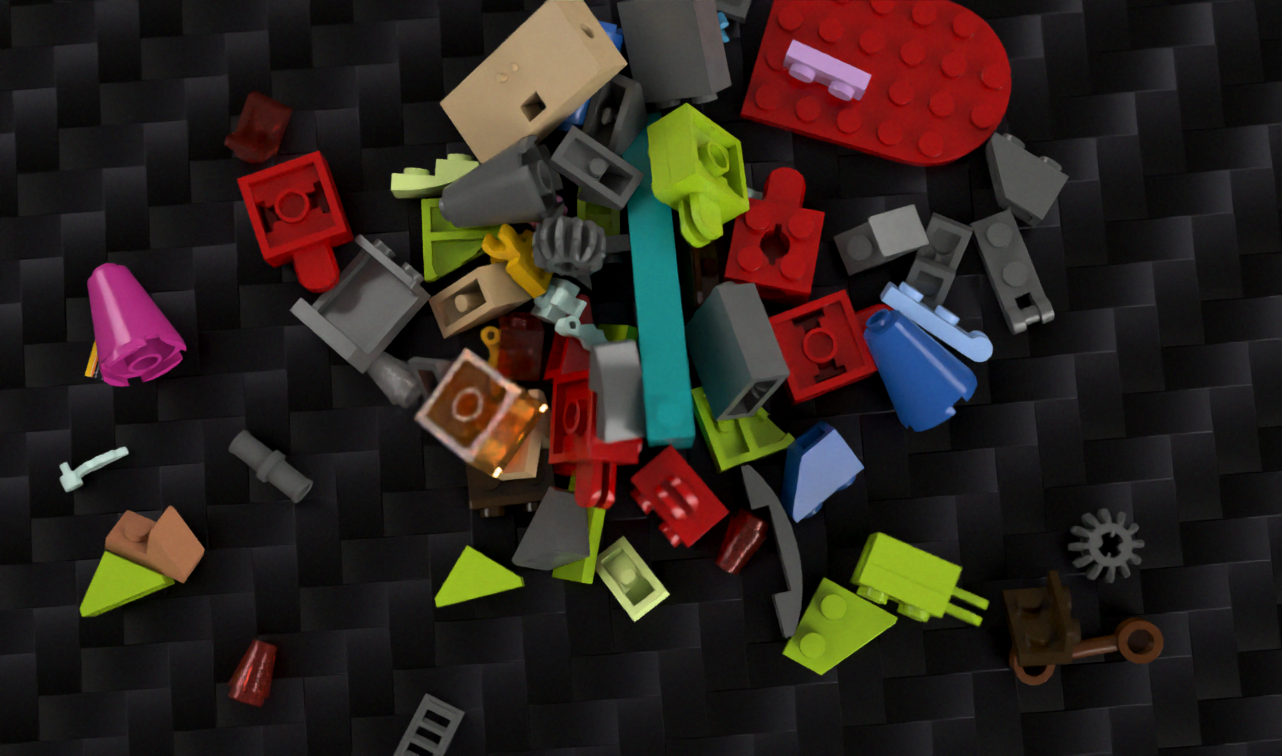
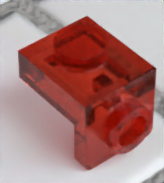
(259, 128)
(520, 346)

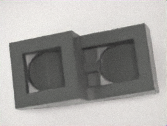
(937, 263)
(620, 390)

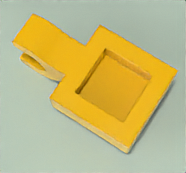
(519, 259)

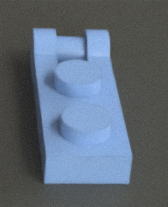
(938, 321)

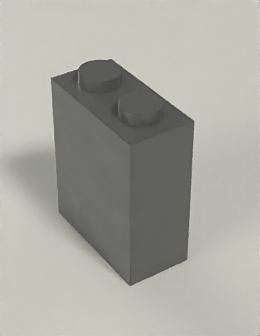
(675, 49)
(735, 351)

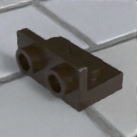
(492, 495)
(1041, 623)

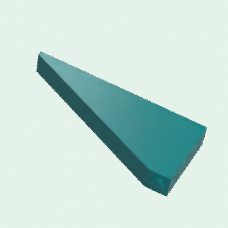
(658, 309)

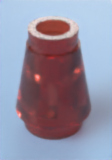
(741, 540)
(253, 675)

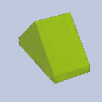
(476, 577)
(118, 583)

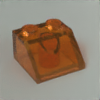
(481, 413)

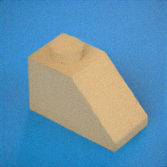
(477, 299)

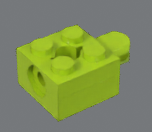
(697, 172)
(913, 580)

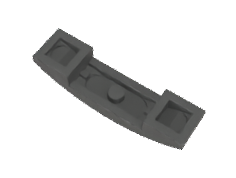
(788, 602)

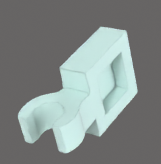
(558, 302)

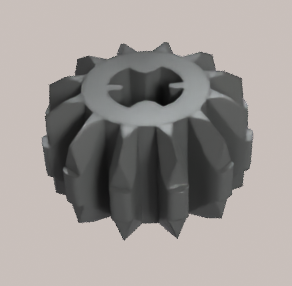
(569, 246)
(1120, 549)

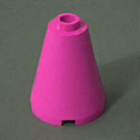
(129, 328)

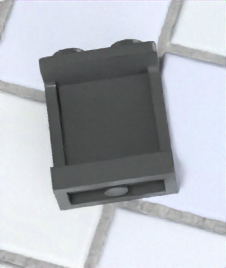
(366, 304)

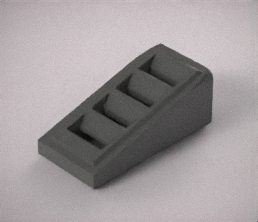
(441, 708)

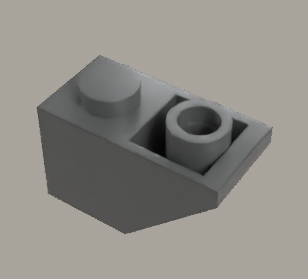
(1021, 179)

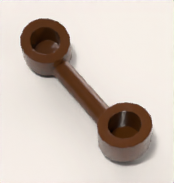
(1133, 639)

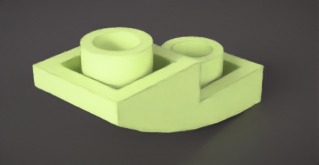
(419, 184)

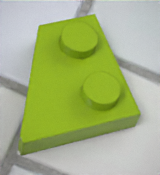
(446, 245)
(738, 439)
(835, 627)

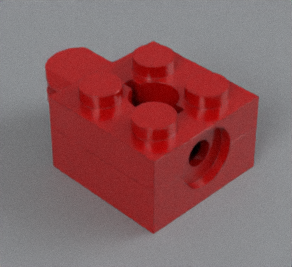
(298, 218)
(777, 241)
(824, 345)
(576, 441)
(677, 498)

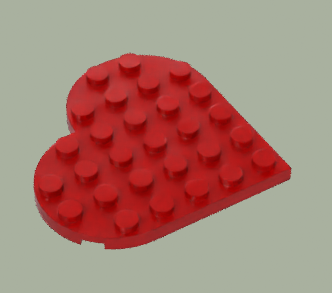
(932, 87)

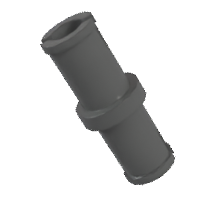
(270, 466)

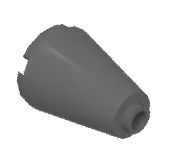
(505, 189)

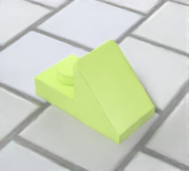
(629, 579)

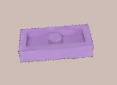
(841, 78)

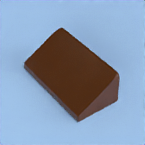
(699, 269)

